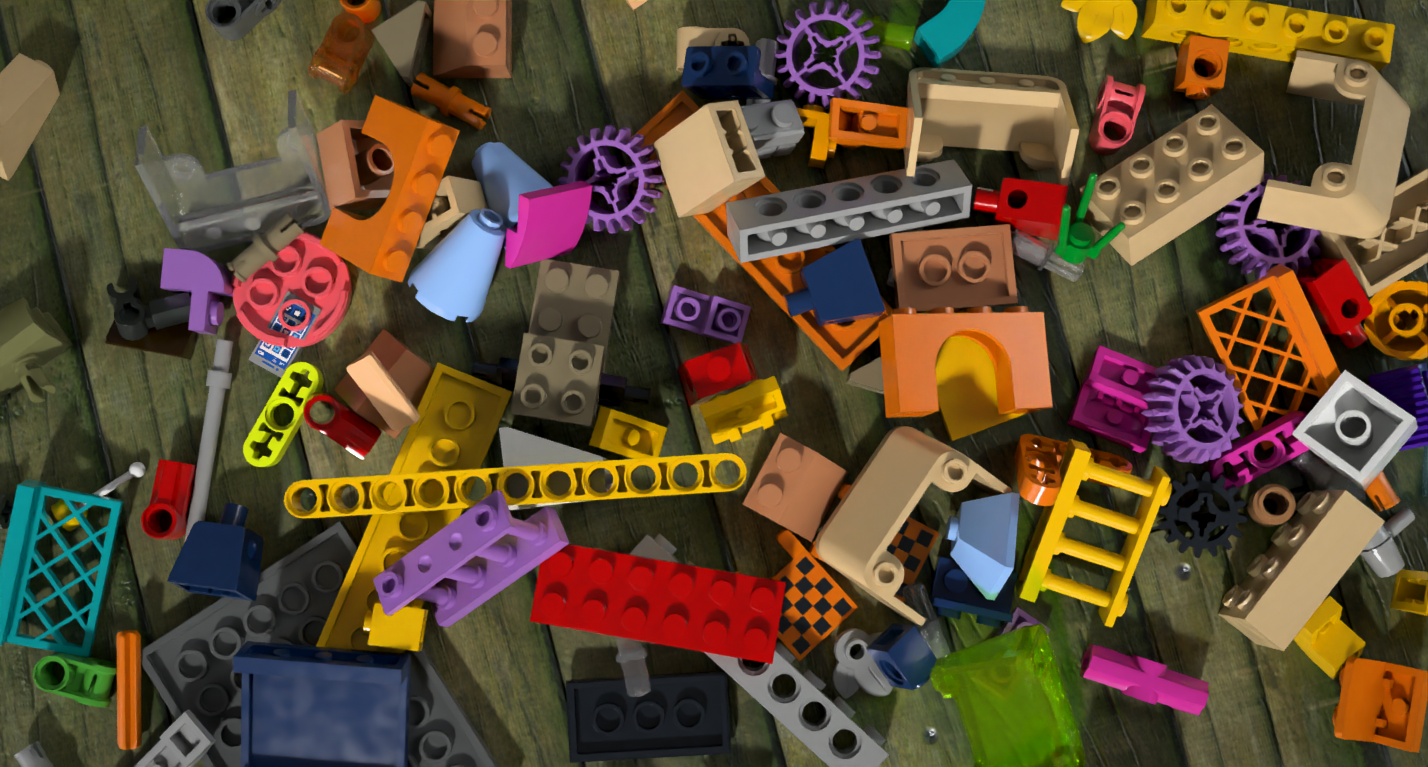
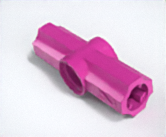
(1144, 679)

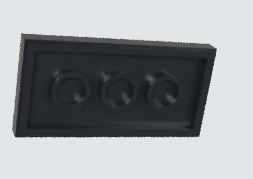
(675, 719)

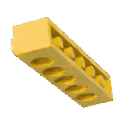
(1269, 29)

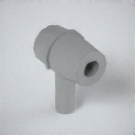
(1382, 551)

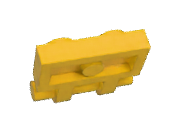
(744, 410)

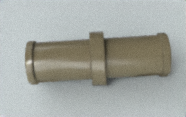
(265, 247)

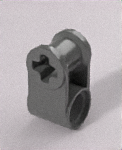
(247, 15)

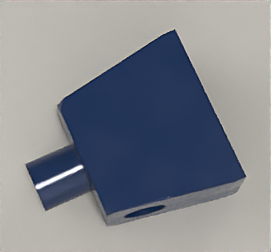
(837, 288)
(220, 557)

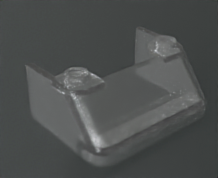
(239, 201)

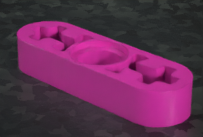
(1243, 474)

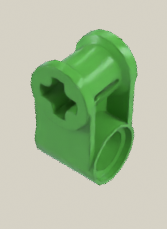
(85, 678)

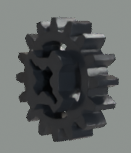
(1219, 516)

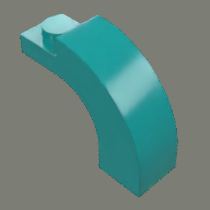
(949, 30)

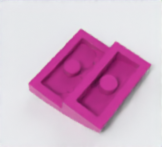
(548, 223)
(1113, 401)

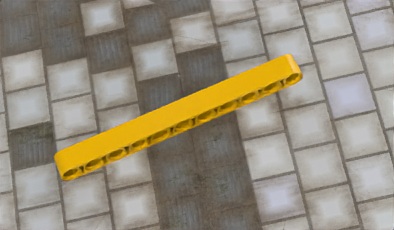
(455, 482)

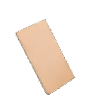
(383, 391)

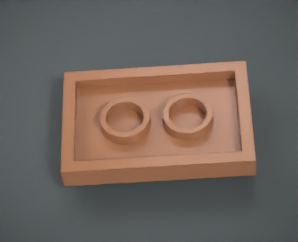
(953, 268)

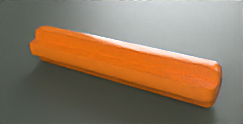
(129, 689)

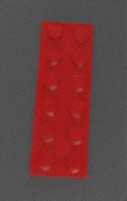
(659, 602)

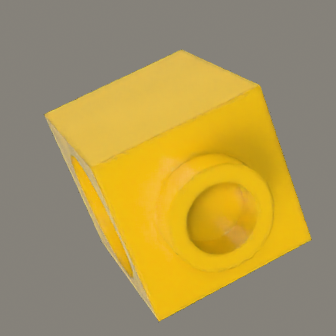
(400, 631)

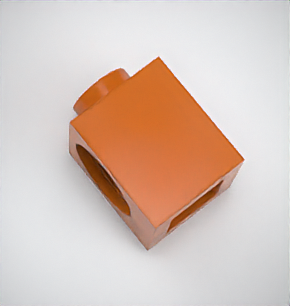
(1211, 54)

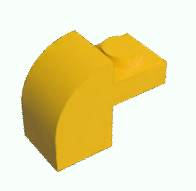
(1329, 639)

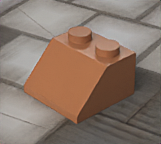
(472, 39)
(354, 167)
(795, 487)

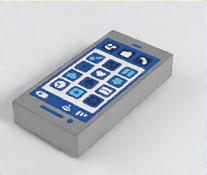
(276, 358)

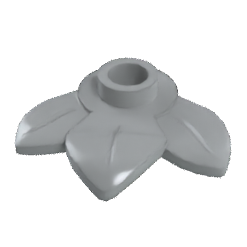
(859, 669)

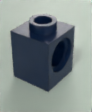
(903, 656)

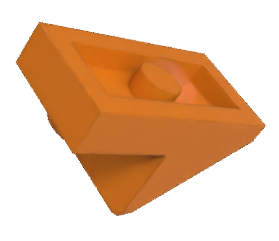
(867, 123)

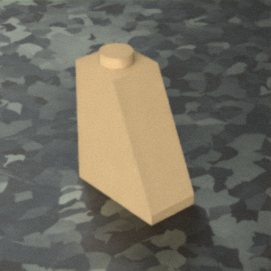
(26, 100)

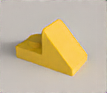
(627, 435)

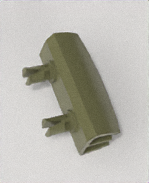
(26, 346)

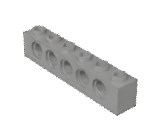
(847, 210)

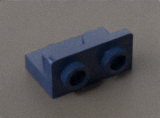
(725, 73)
(956, 594)

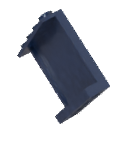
(323, 706)

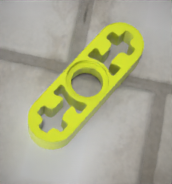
(276, 444)

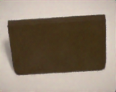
(169, 341)

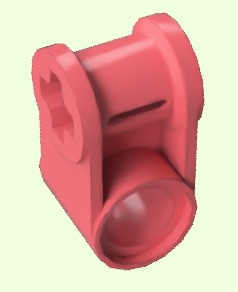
(1115, 108)

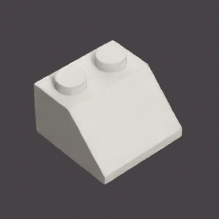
(1355, 430)

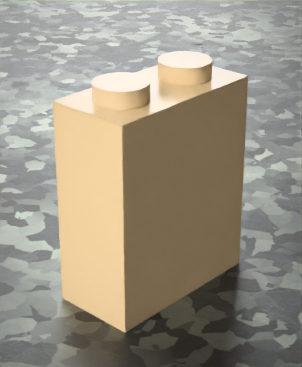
(708, 158)

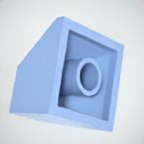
(985, 540)

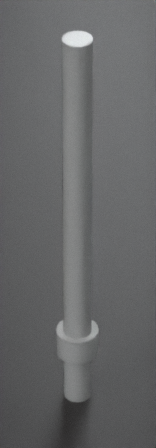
(218, 381)

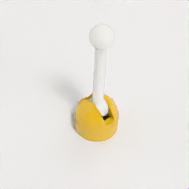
(61, 509)

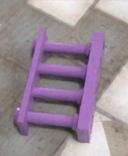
(471, 560)

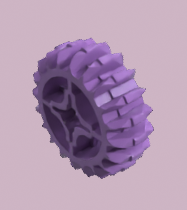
(816, 38)
(605, 163)
(1270, 242)
(1180, 407)

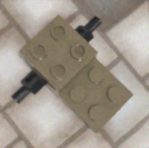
(566, 349)

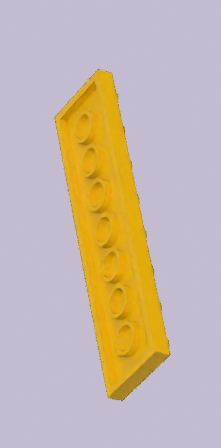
(453, 433)

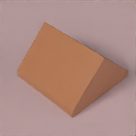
(405, 368)

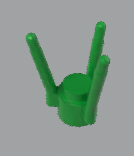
(1078, 240)

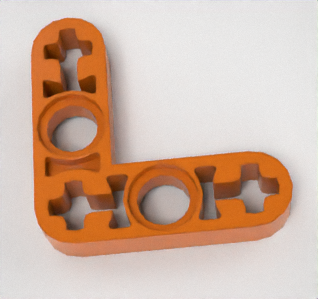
(1038, 467)

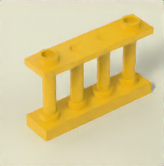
(1050, 539)

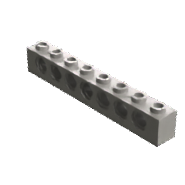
(788, 708)

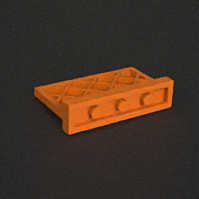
(1302, 333)

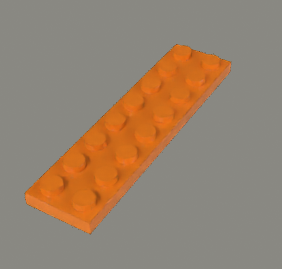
(775, 274)

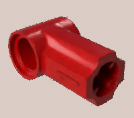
(343, 426)
(171, 494)

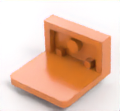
(1381, 703)

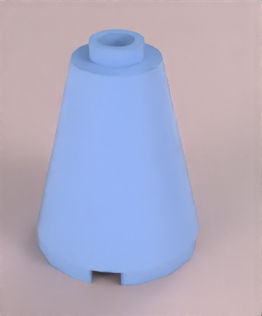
(503, 179)
(461, 267)

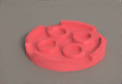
(305, 271)

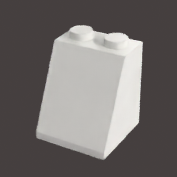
(526, 450)

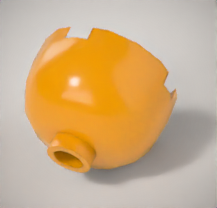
(1400, 320)

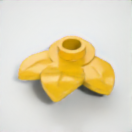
(1100, 16)

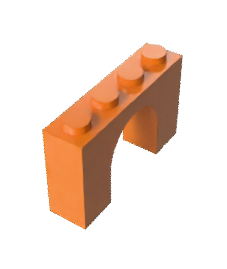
(420, 156)
(1010, 338)

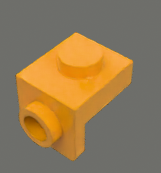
(822, 147)

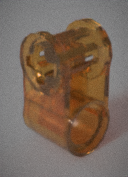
(340, 55)

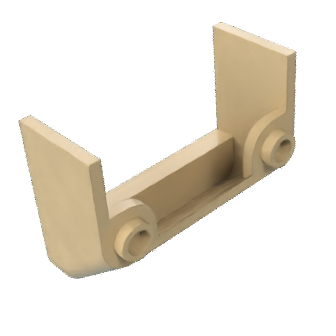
(990, 113)
(1342, 196)
(883, 499)

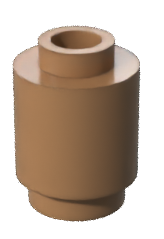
(1282, 500)

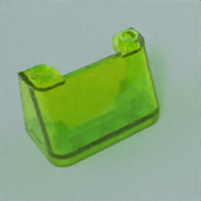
(1012, 701)

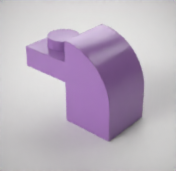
(204, 279)

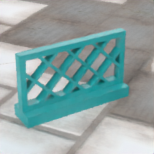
(19, 559)

